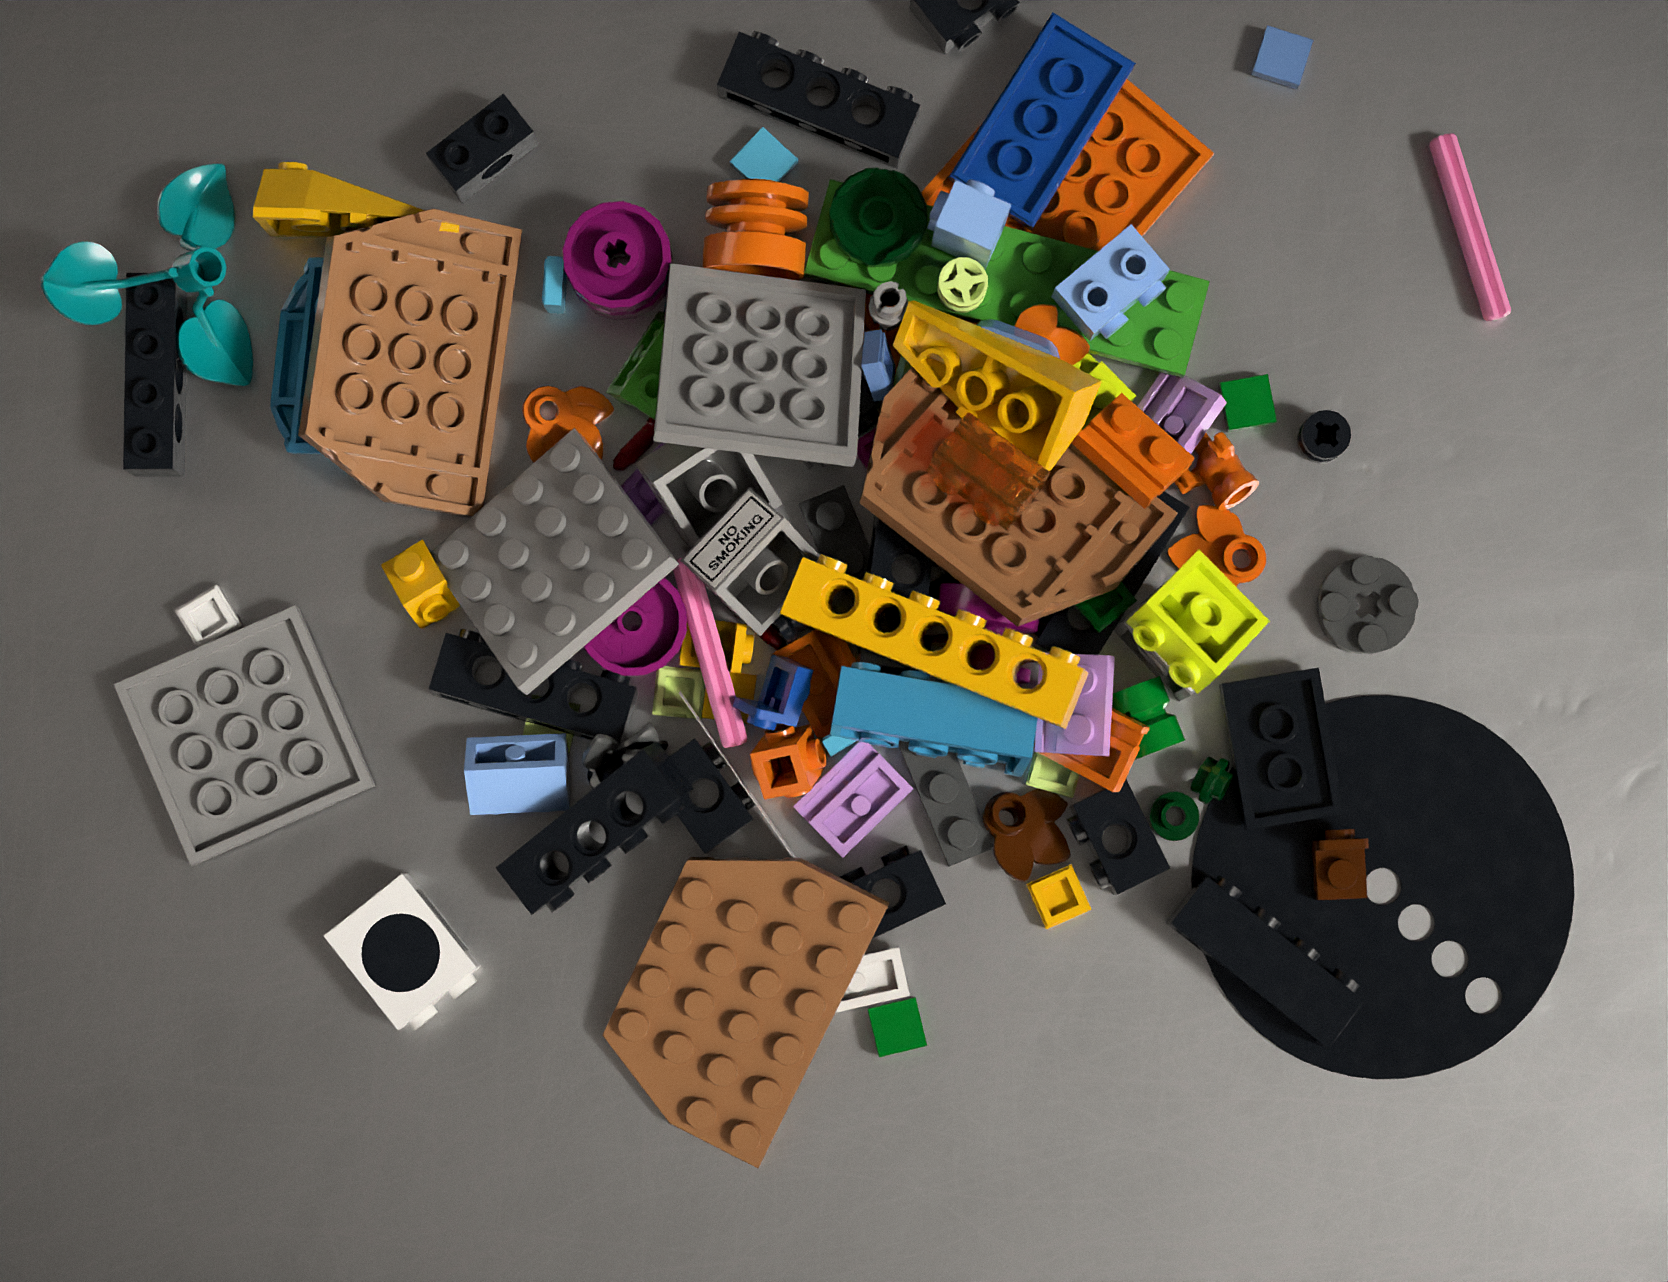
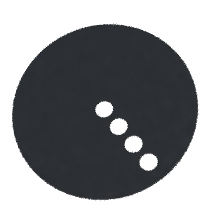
(1468, 842)

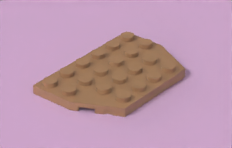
(412, 357)
(1061, 551)
(740, 993)

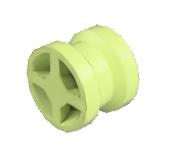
(962, 275)

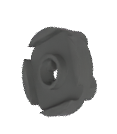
(1338, 609)

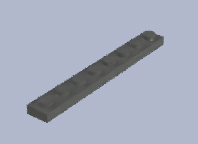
(938, 779)

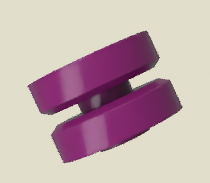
(611, 232)
(648, 645)

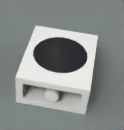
(404, 953)

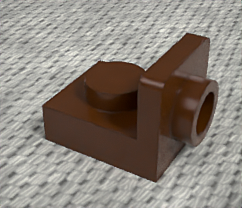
(1339, 866)

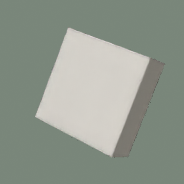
(209, 616)

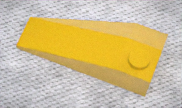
(315, 205)
(1007, 385)

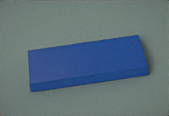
(1044, 118)

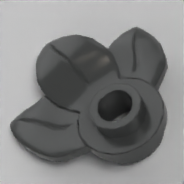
(605, 755)

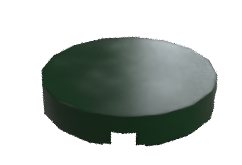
(878, 217)

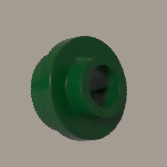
(1212, 780)
(1158, 816)

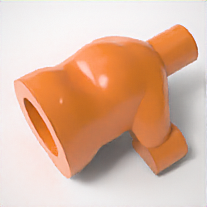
(1220, 471)

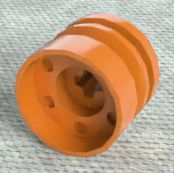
(756, 223)

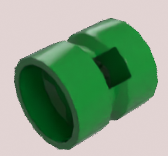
(1147, 705)

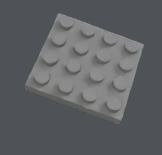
(760, 365)
(552, 561)
(244, 735)

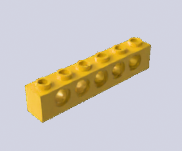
(811, 604)

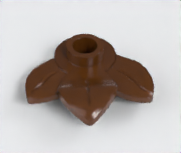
(1033, 834)

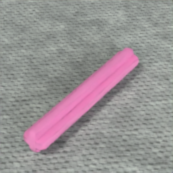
(1470, 227)
(710, 657)

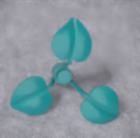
(201, 211)

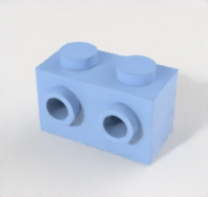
(968, 221)
(1111, 284)
(520, 778)

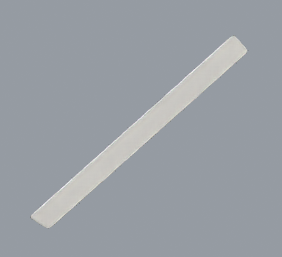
(737, 775)

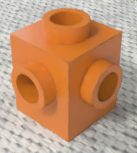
(788, 761)

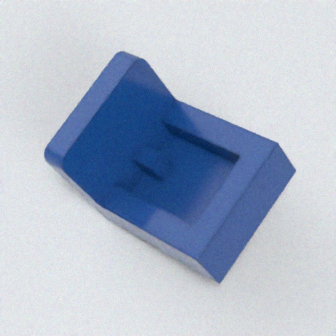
(781, 695)

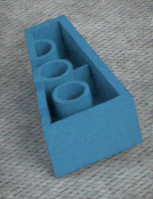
(931, 718)

